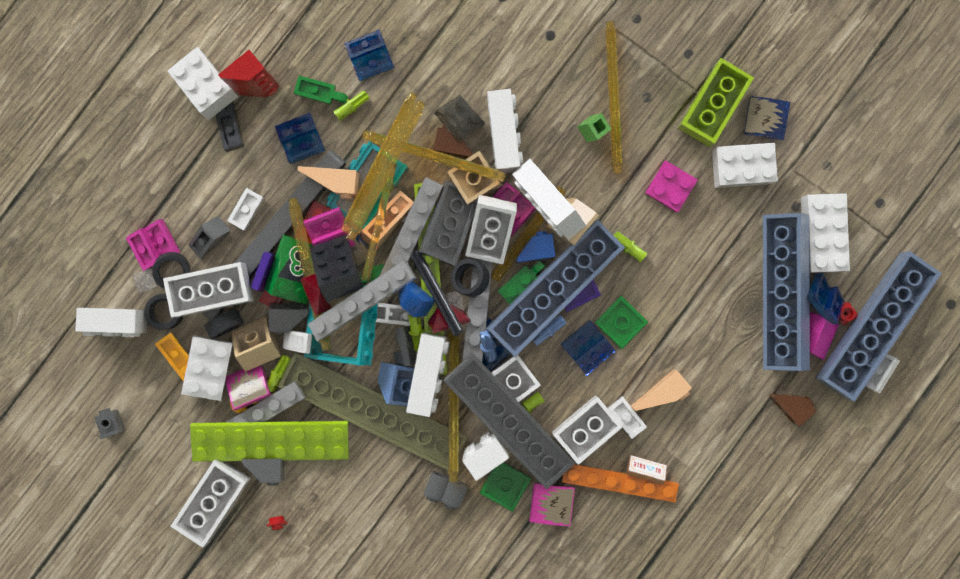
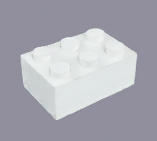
(202, 84)
(744, 165)
(491, 229)
(111, 322)
(206, 368)
(516, 378)
(587, 429)
(484, 455)

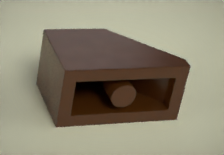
(449, 145)
(795, 407)

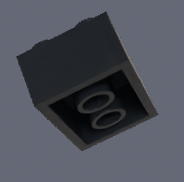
(336, 268)

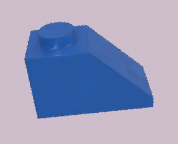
(538, 248)
(415, 300)

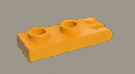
(174, 353)

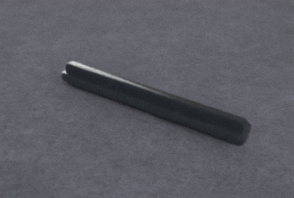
(436, 293)

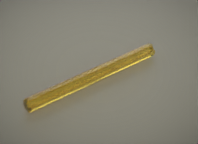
(520, 244)

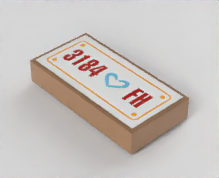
(646, 469)

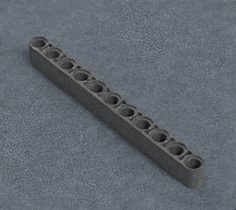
(281, 222)

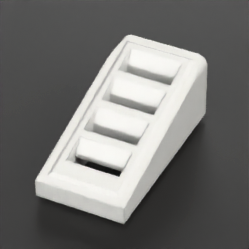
(297, 341)

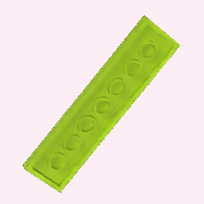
(269, 441)

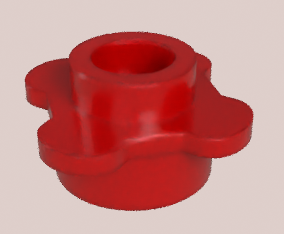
(851, 313)
(276, 523)

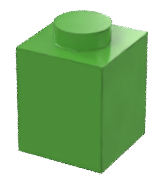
(594, 127)

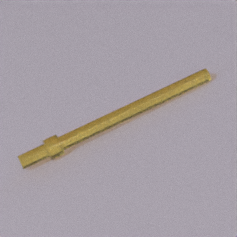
(388, 187)

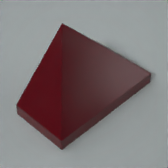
(315, 295)
(438, 323)

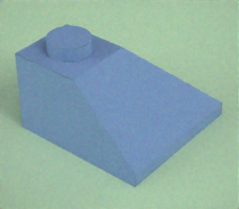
(395, 383)

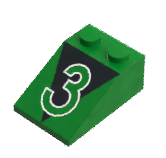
(286, 272)

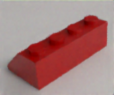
(249, 77)

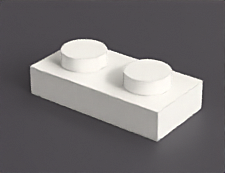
(245, 209)
(882, 373)
(627, 417)

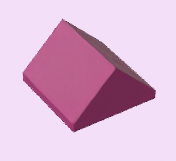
(821, 335)

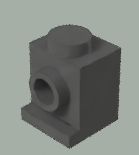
(115, 423)

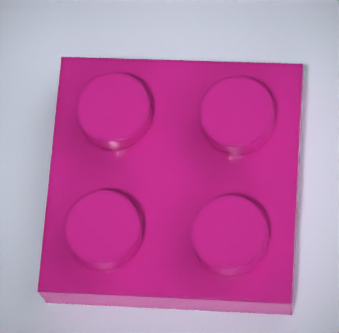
(671, 186)

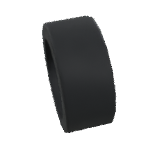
(166, 257)
(457, 276)
(149, 314)
(223, 324)

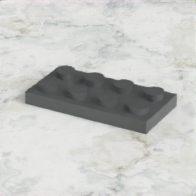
(448, 226)

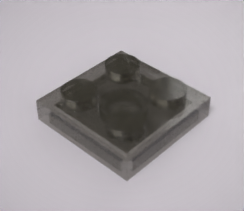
(459, 118)

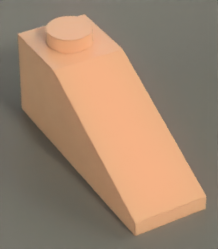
(337, 180)
(394, 214)
(667, 390)

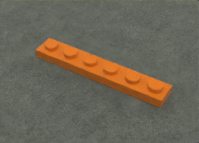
(620, 482)

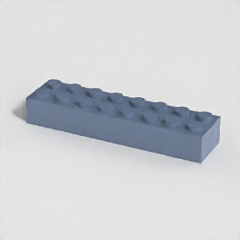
(554, 288)
(786, 292)
(878, 325)

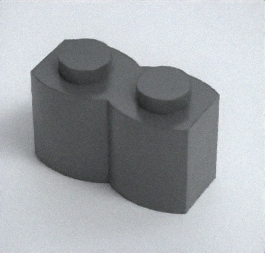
(447, 492)

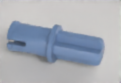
(550, 329)
(488, 346)

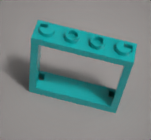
(365, 344)

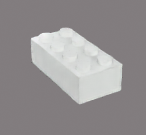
(503, 130)
(548, 200)
(827, 232)
(208, 289)
(426, 374)
(210, 502)

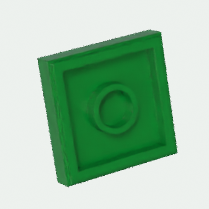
(621, 322)
(505, 486)

